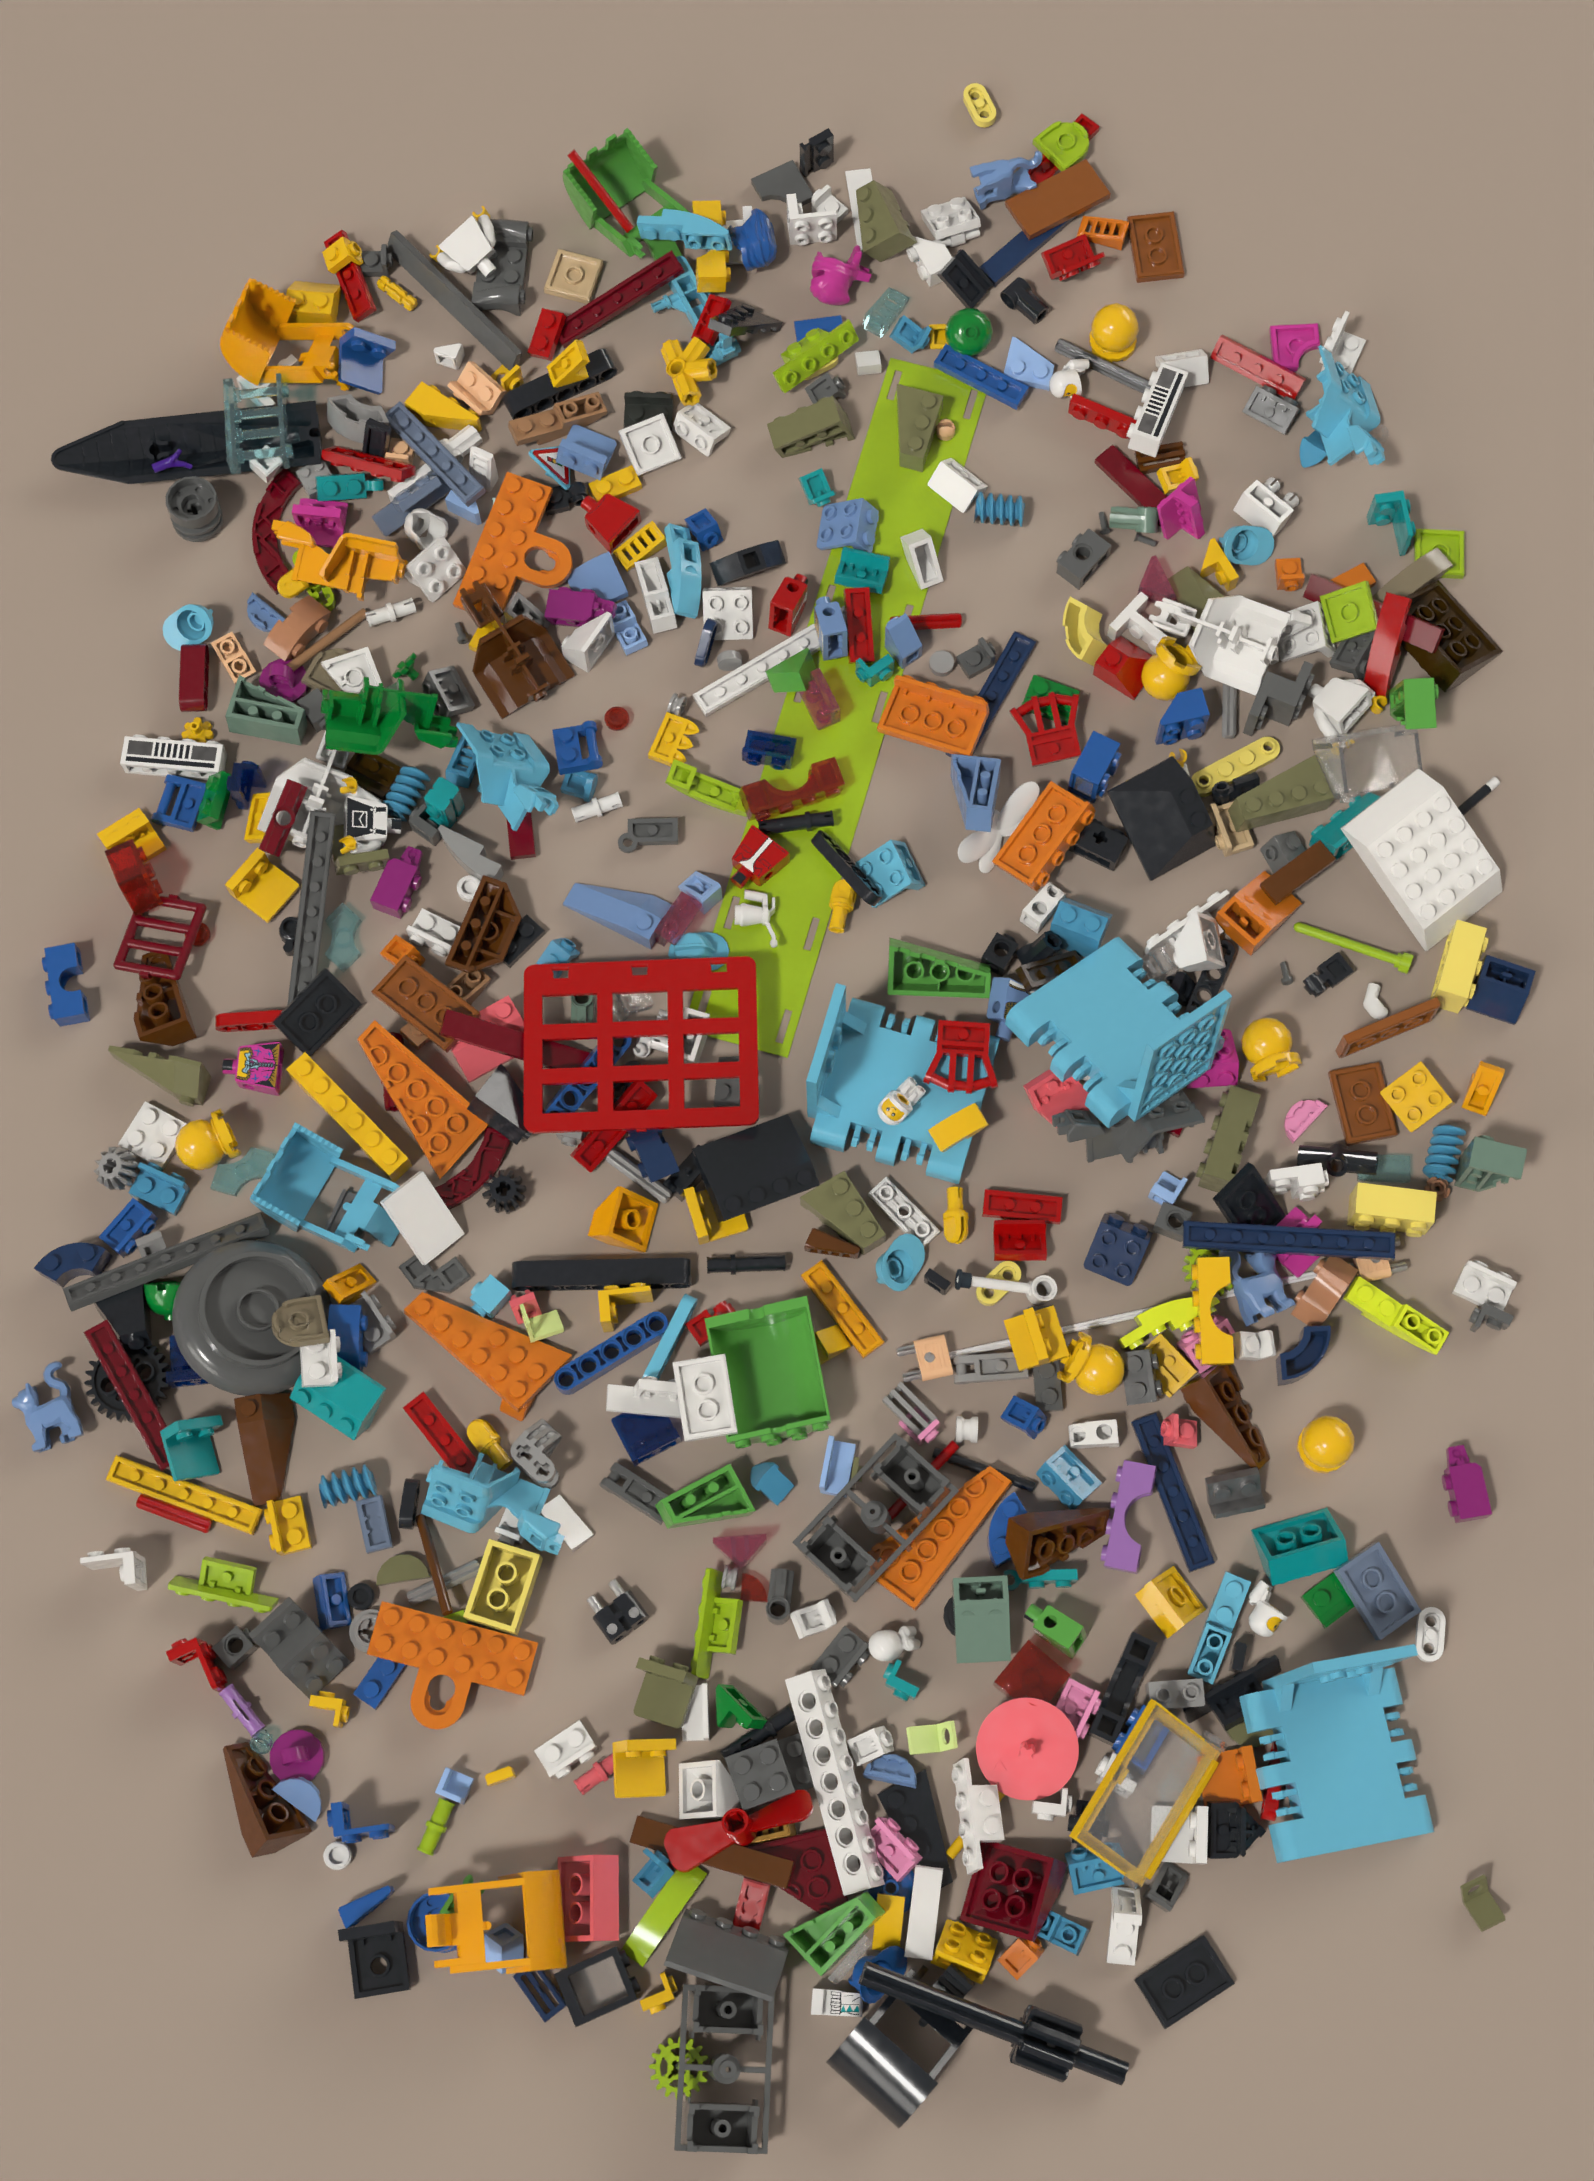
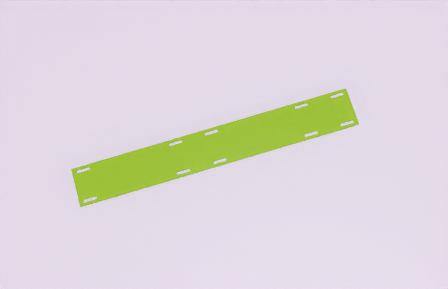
(806, 882)

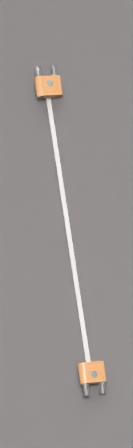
(935, 1360)

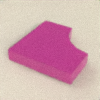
(1292, 342)

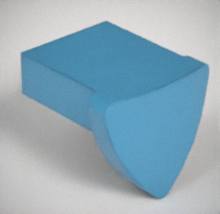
(1312, 450)
(580, 785)
(770, 1481)

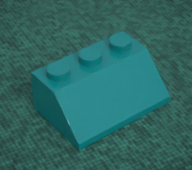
(1332, 835)
(347, 1405)
(1300, 1546)

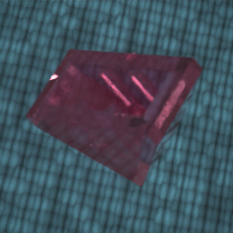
(1155, 583)
(740, 1549)

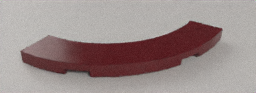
(263, 537)
(471, 1179)

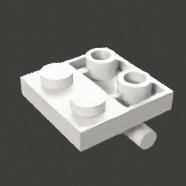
(952, 222)

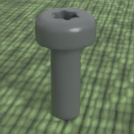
(462, 638)
(1286, 980)

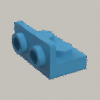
(159, 1188)
(1068, 1478)
(1090, 1872)

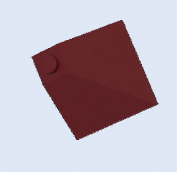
(1013, 1890)

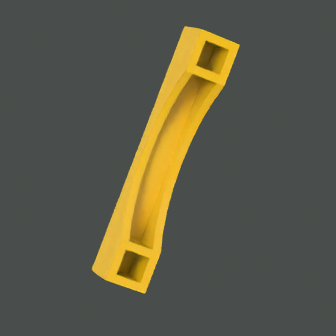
(349, 1117)

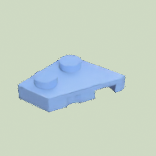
(1028, 366)

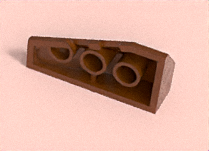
(265, 1437)
(1049, 1536)
(263, 1815)

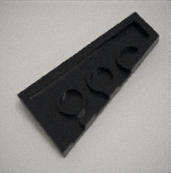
(743, 320)
(917, 1818)

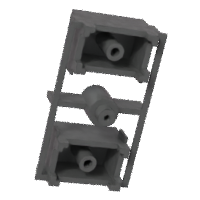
(910, 1480)
(712, 2124)

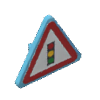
(547, 460)

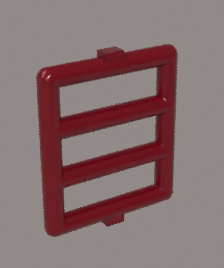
(182, 953)

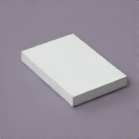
(422, 1217)
(705, 1398)

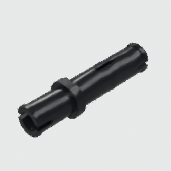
(797, 822)
(745, 1264)
(772, 1726)

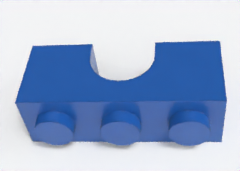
(61, 964)

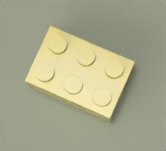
(1459, 966)
(1391, 1209)
(503, 1587)

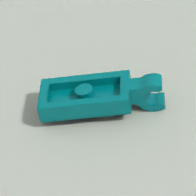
(345, 486)
(1060, 1577)

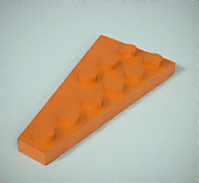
(425, 1101)
(489, 1350)
(938, 1545)

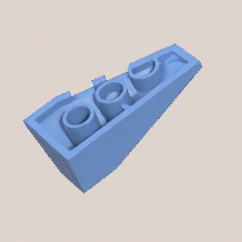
(622, 911)

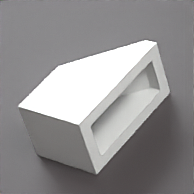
(922, 558)

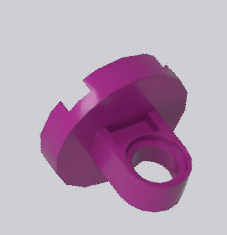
(282, 681)
(297, 1755)

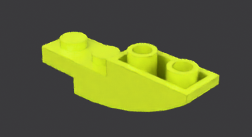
(1174, 1313)
(1395, 1317)

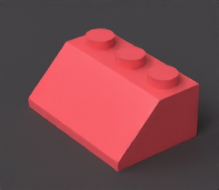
(480, 1061)
(590, 1897)

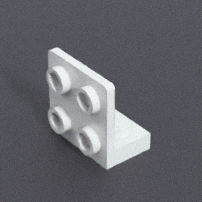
(809, 226)
(1343, 345)
(732, 611)
(1309, 639)
(131, 1565)
(1191, 1840)

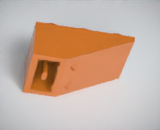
(1252, 916)

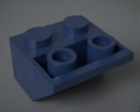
(1501, 989)

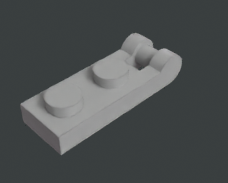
(987, 1368)

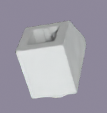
(929, 258)

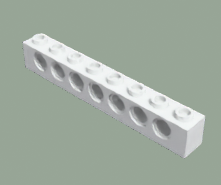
(829, 1794)

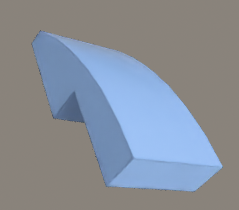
(627, 629)

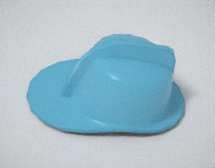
(1247, 544)
(188, 626)
(700, 946)
(900, 1262)

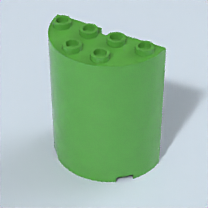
(772, 1372)

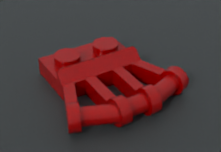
(1051, 744)
(962, 1040)

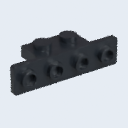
(1224, 1698)

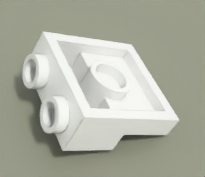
(1303, 1181)

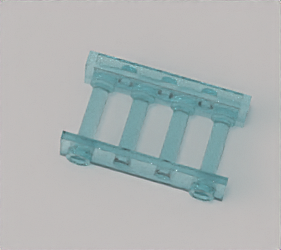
(235, 415)

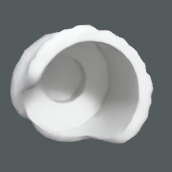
(419, 521)

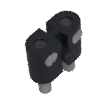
(620, 1616)

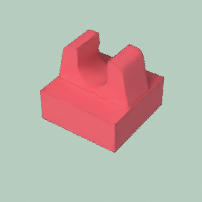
(530, 1303)

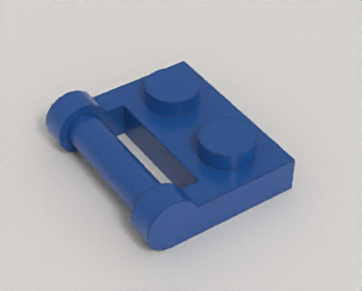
(569, 751)
(186, 806)

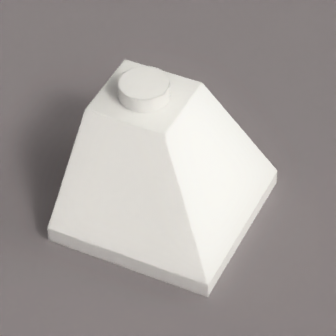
(589, 642)
(1199, 945)
(705, 1790)

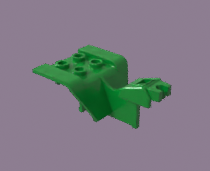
(371, 718)

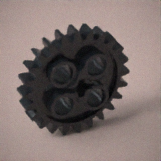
(154, 1383)

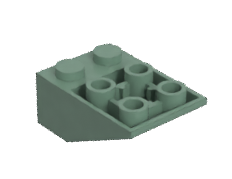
(981, 1619)

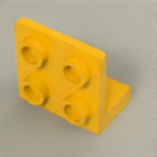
(261, 886)
(1416, 1097)
(705, 1219)
(613, 1296)
(640, 1767)

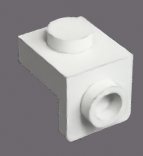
(813, 1619)
(1047, 1811)

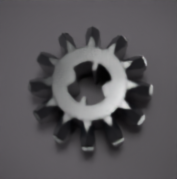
(495, 1189)

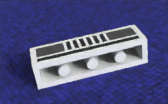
(1157, 409)
(172, 757)

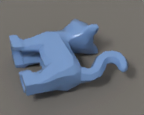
(999, 179)
(1254, 1289)
(53, 1414)

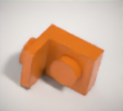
(1289, 574)
(398, 948)
(1021, 1956)

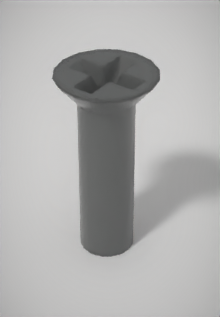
(1104, 530)
(1144, 540)

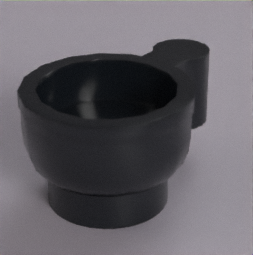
(287, 933)

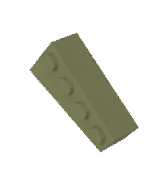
(1283, 797)
(1229, 1138)

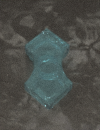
(343, 927)
(232, 1177)

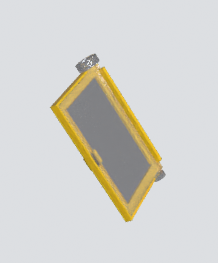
(1147, 1794)

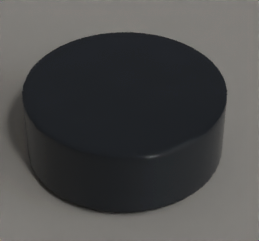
(361, 1597)

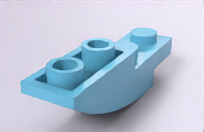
(689, 227)
(685, 575)
(1218, 1627)

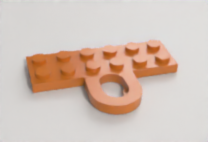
(509, 539)
(452, 1650)

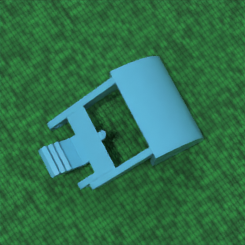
(298, 1177)

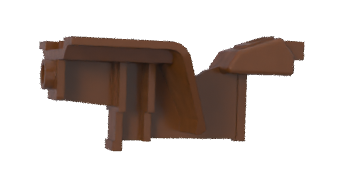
(515, 659)

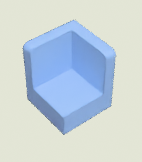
(1167, 1189)
(454, 1785)
(503, 1944)

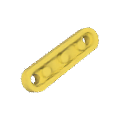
(1237, 764)

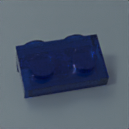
(769, 750)
(243, 778)

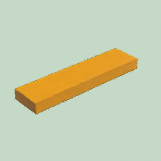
(842, 1309)

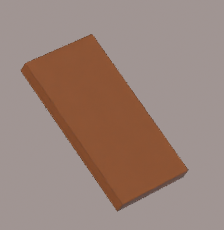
(1057, 199)
(421, 1000)
(1387, 1028)

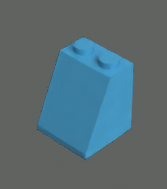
(1079, 926)

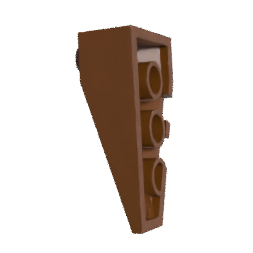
(161, 1007)
(1218, 1403)

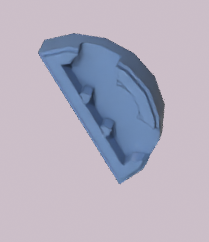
(261, 614)
(891, 1769)
(300, 1794)

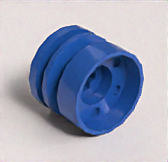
(416, 1920)

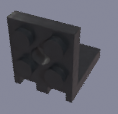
(372, 1942)

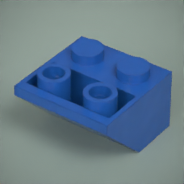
(1184, 718)

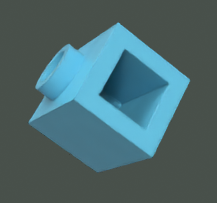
(489, 1297)

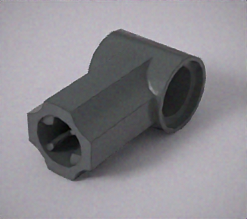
(780, 1594)

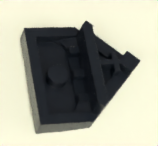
(1230, 1830)

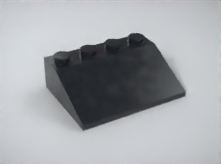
(755, 1167)

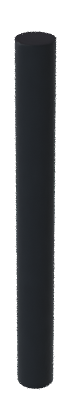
(979, 1467)

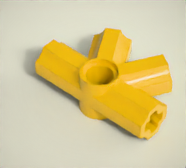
(688, 367)

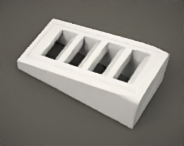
(483, 467)

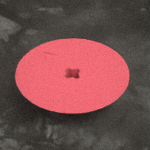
(1008, 1750)

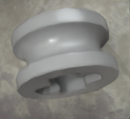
(676, 705)
(730, 1577)

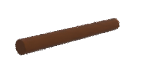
(434, 1565)

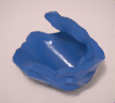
(755, 240)

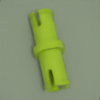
(436, 1826)

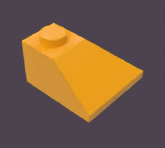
(624, 1220)

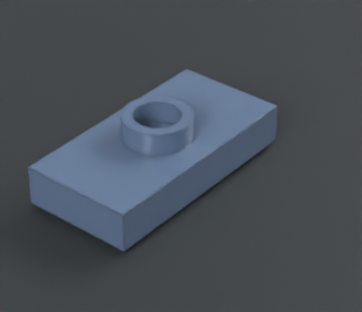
(374, 1524)

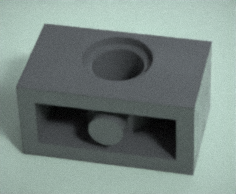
(1079, 571)

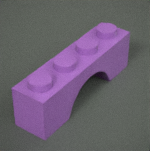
(1135, 1483)

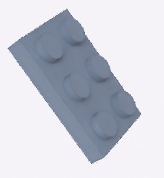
(1377, 1591)

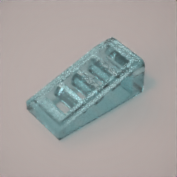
(877, 324)

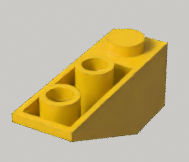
(439, 411)

